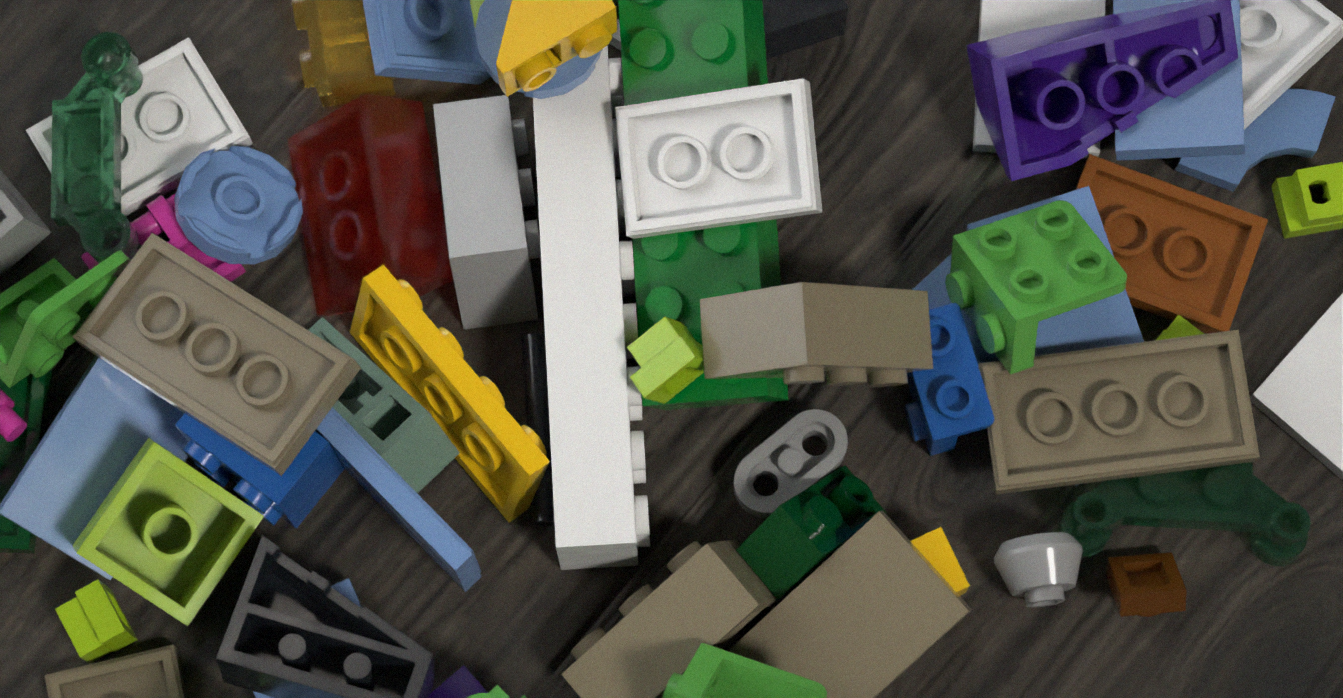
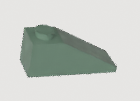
(390, 417)

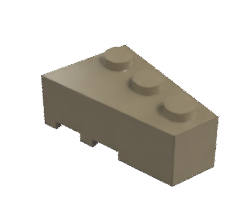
(817, 333)
(662, 628)

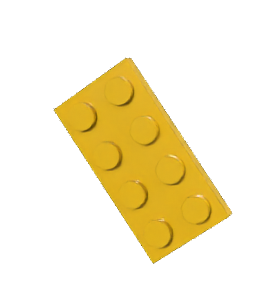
(430, 367)

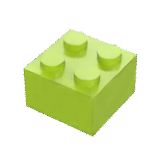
(167, 532)

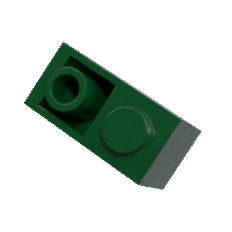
(808, 530)

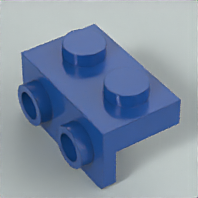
(952, 394)

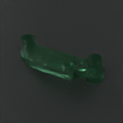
(89, 148)
(1192, 499)

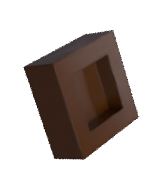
(1146, 584)

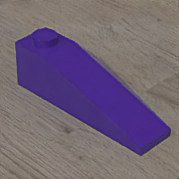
(1077, 81)

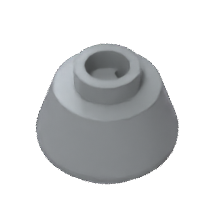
(1039, 566)

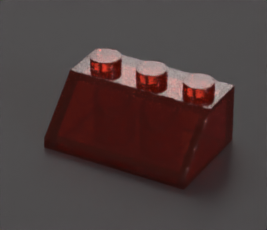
(369, 200)

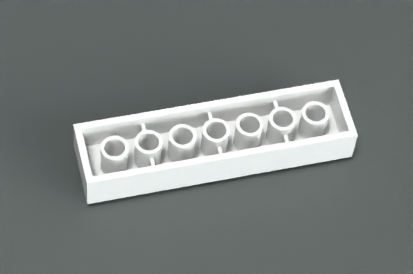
(589, 326)

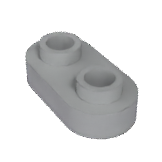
(787, 462)

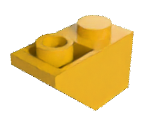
(546, 35)

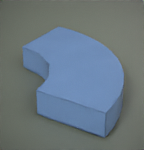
(1286, 127)

